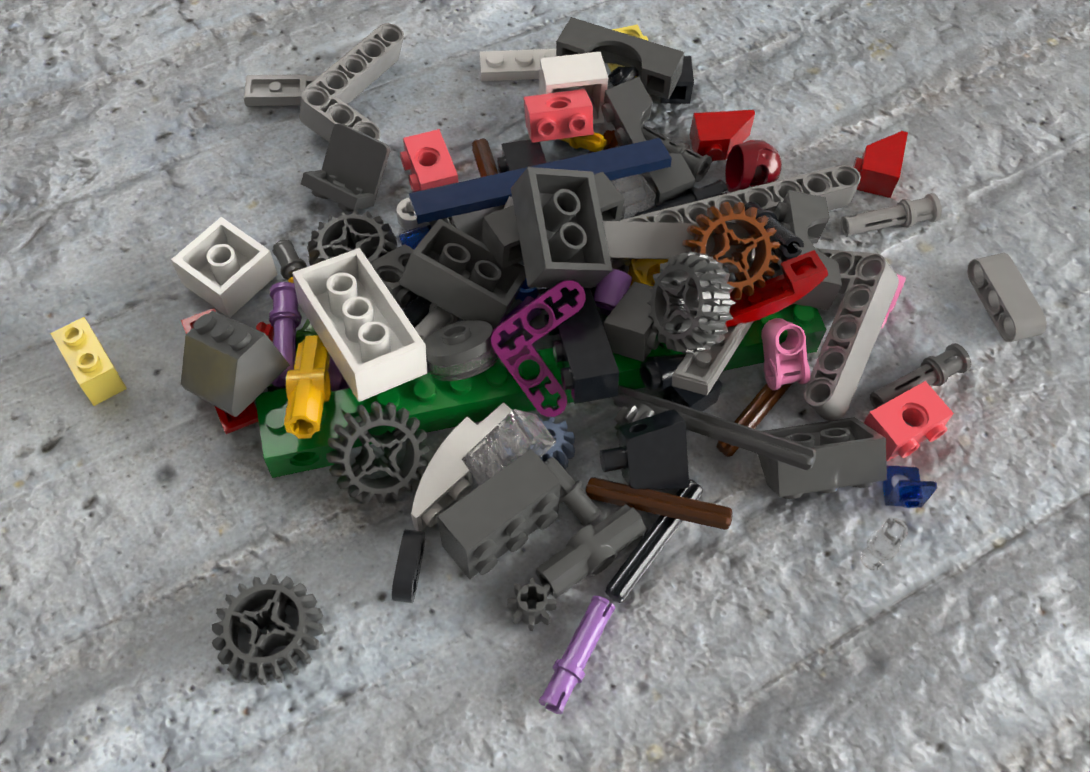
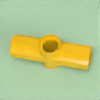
(307, 388)

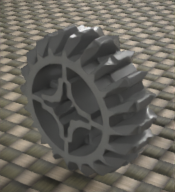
(348, 231)
(690, 302)
(367, 462)
(240, 614)

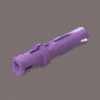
(571, 665)

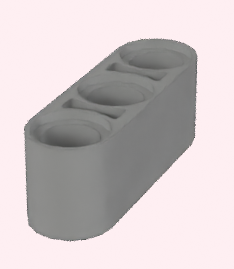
(1006, 297)

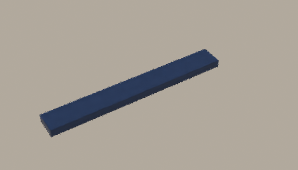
(495, 189)

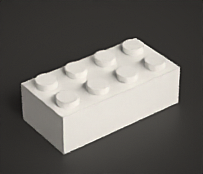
(360, 324)

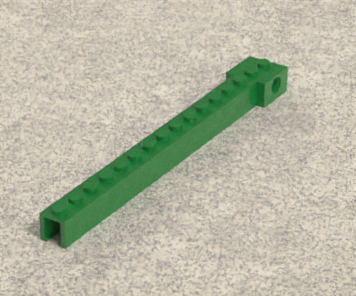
(448, 403)

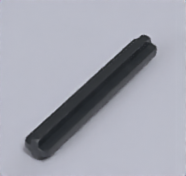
(647, 549)

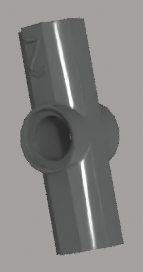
(591, 550)

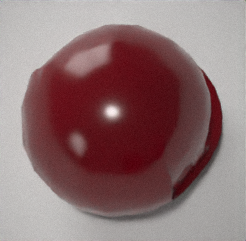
(752, 164)

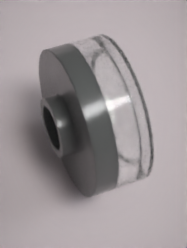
(460, 350)

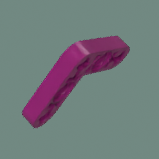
(525, 350)

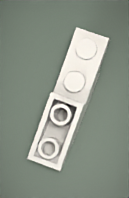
(447, 475)

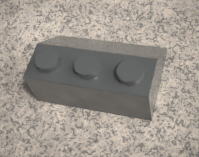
(229, 362)
(845, 456)

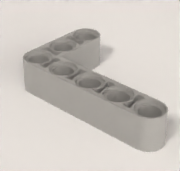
(328, 96)
(658, 239)
(868, 292)

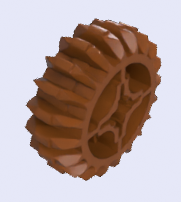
(725, 238)

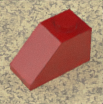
(719, 131)
(881, 165)

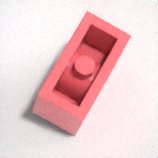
(558, 115)
(428, 161)
(916, 406)

